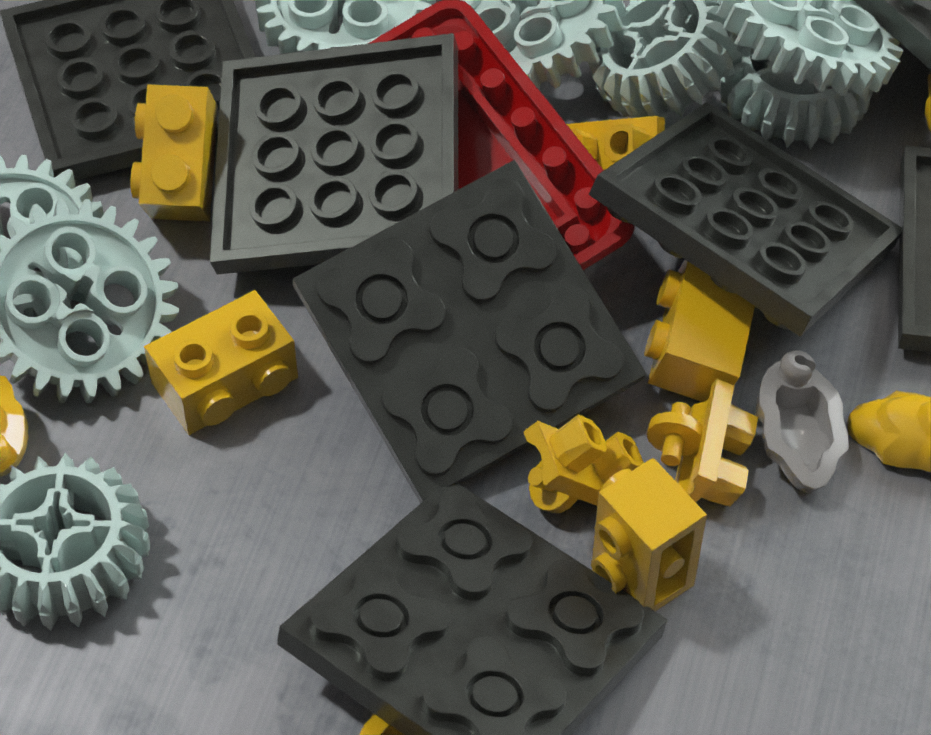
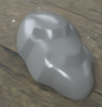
(802, 421)

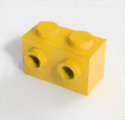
(177, 152)
(699, 335)
(222, 362)
(647, 535)

